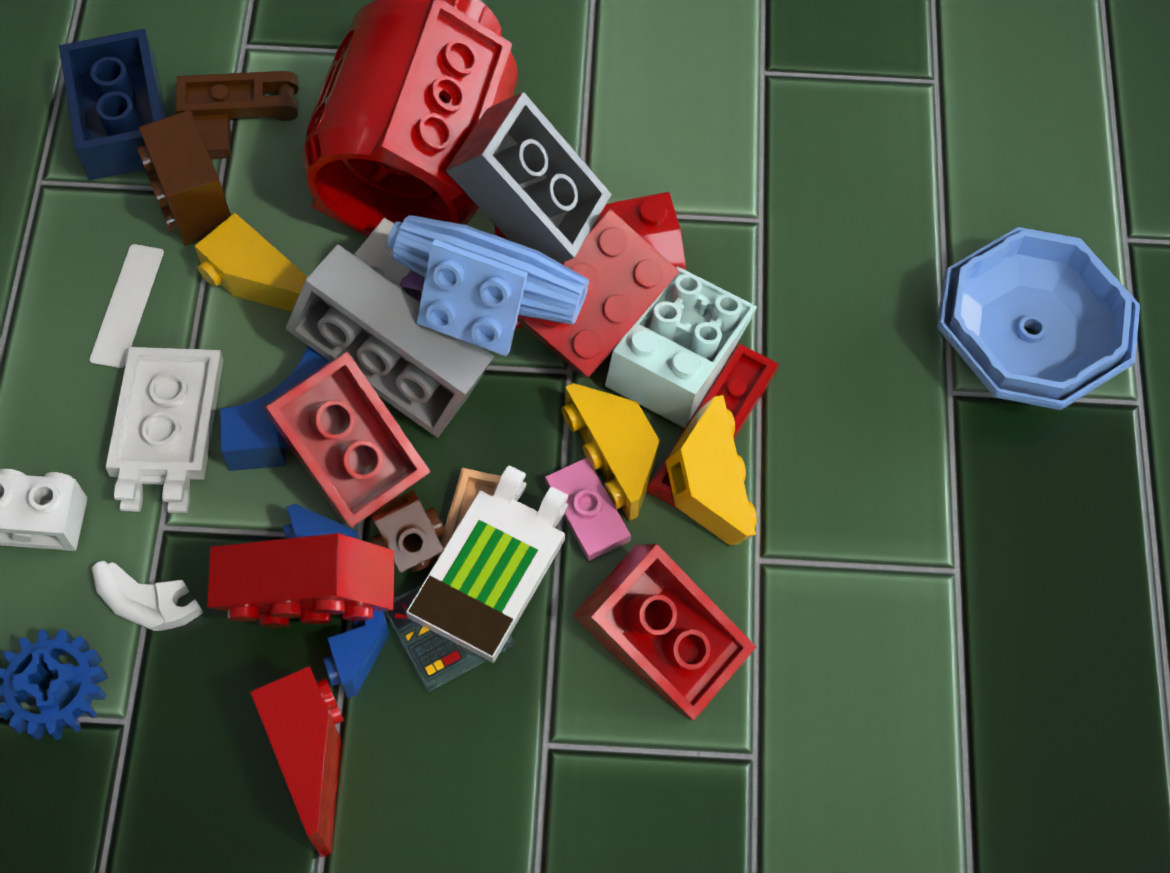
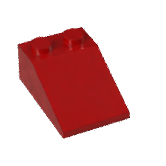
(665, 629)
(303, 734)

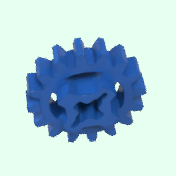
(67, 695)

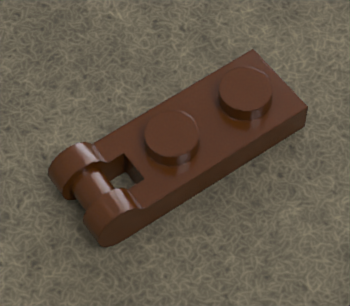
(239, 94)

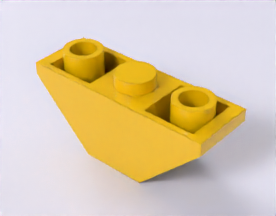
(616, 442)
(710, 475)

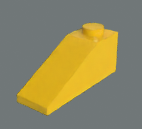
(249, 265)

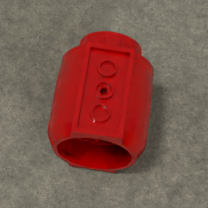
(401, 108)

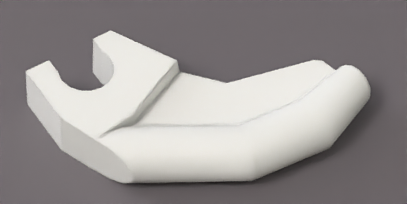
(143, 603)

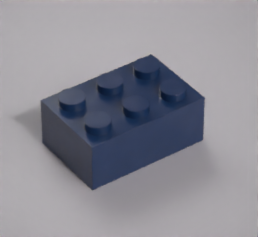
(110, 94)

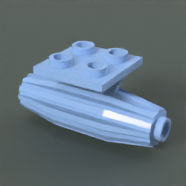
(483, 281)

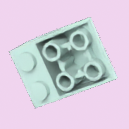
(679, 347)

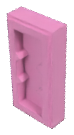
(589, 510)

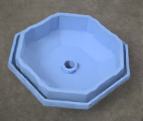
(1058, 290)

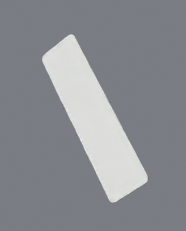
(126, 306)

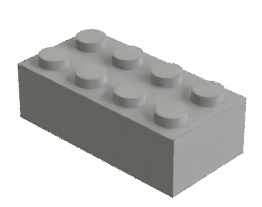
(408, 365)

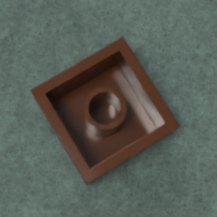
(183, 176)

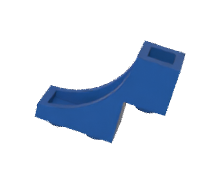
(248, 434)

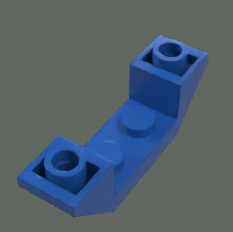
(356, 649)

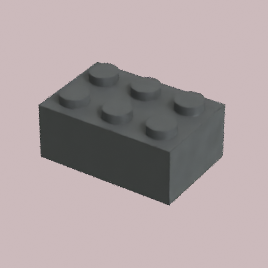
(529, 179)

